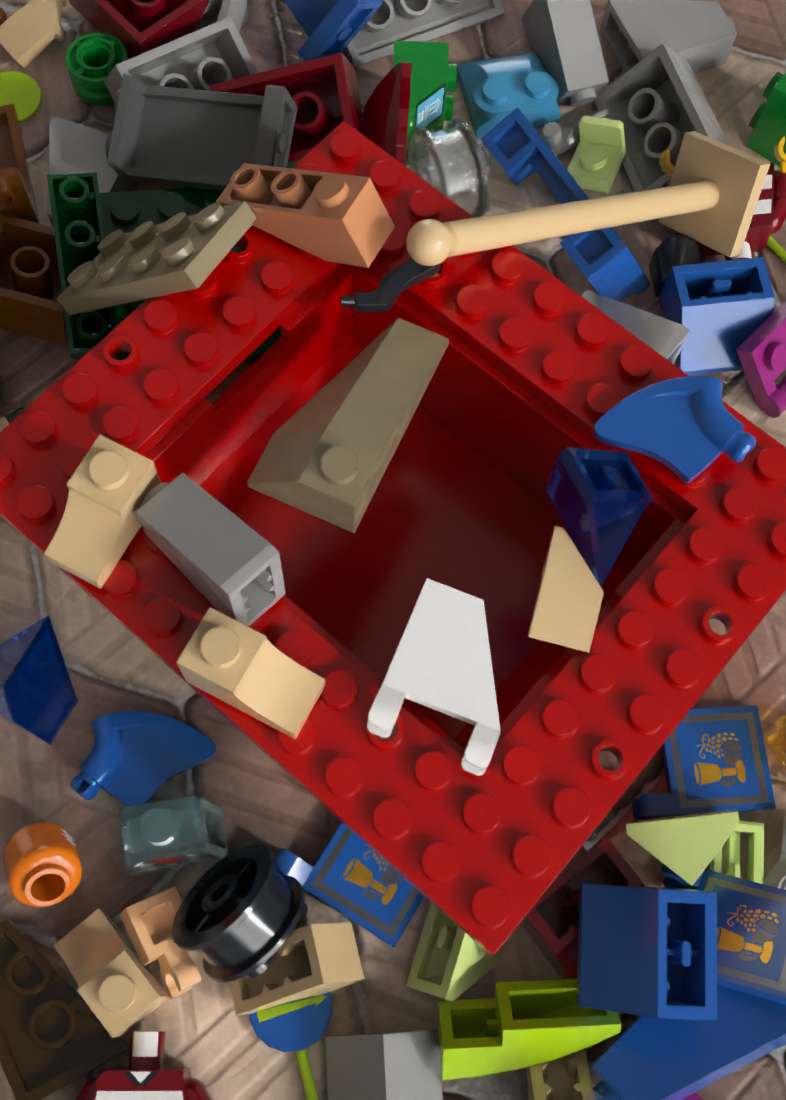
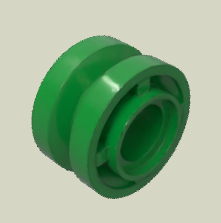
(90, 62)

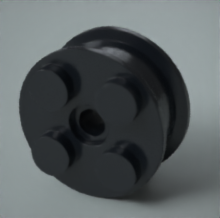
(239, 914)

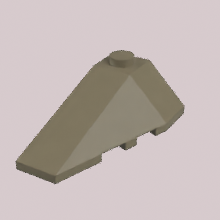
(347, 433)

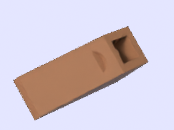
(316, 211)

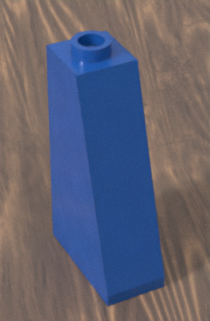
(685, 1055)

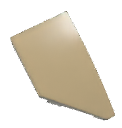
(32, 29)
(567, 597)

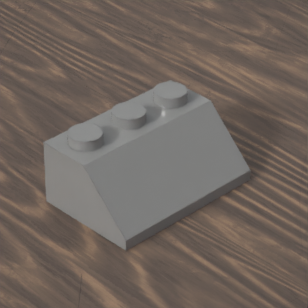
(190, 61)
(657, 106)

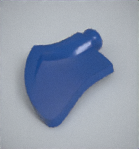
(678, 425)
(138, 755)

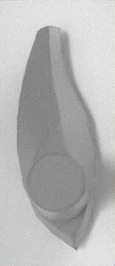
(565, 138)

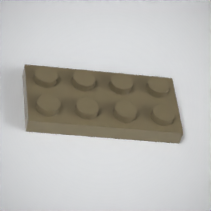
(157, 258)

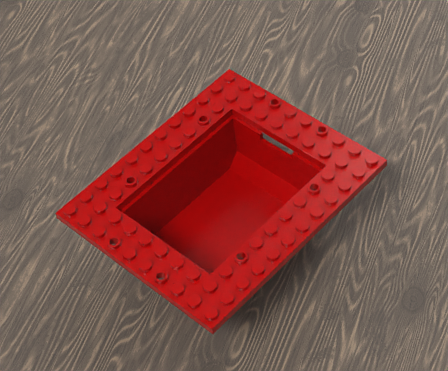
(456, 506)

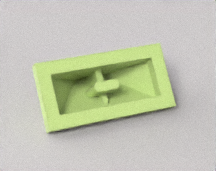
(685, 841)
(447, 959)

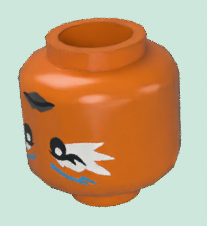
(42, 864)

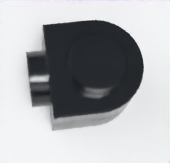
(672, 252)

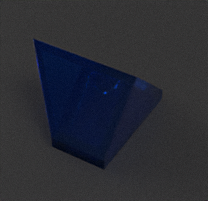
(598, 502)
(35, 682)

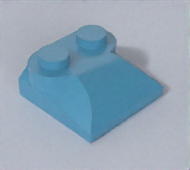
(502, 84)

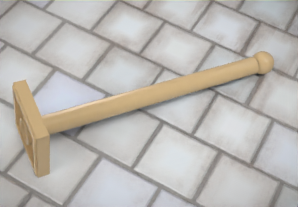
(707, 201)

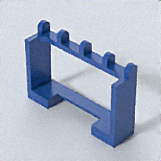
(597, 253)

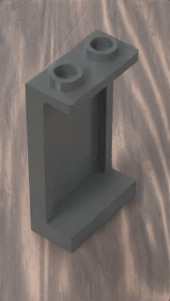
(196, 134)

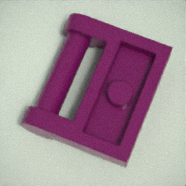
(764, 360)

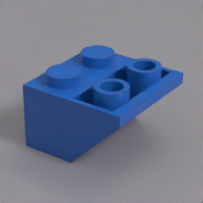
(721, 308)
(648, 951)

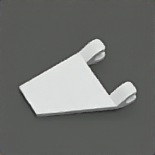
(444, 667)

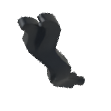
(390, 287)

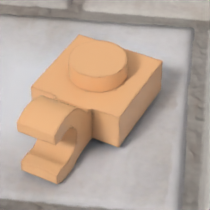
(151, 934)

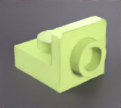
(598, 153)

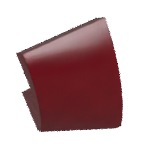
(388, 112)

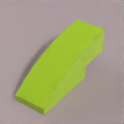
(518, 1028)

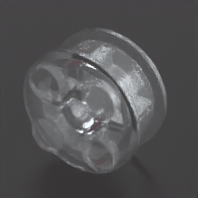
(453, 164)

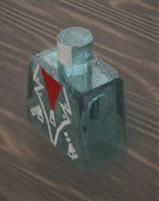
(172, 834)

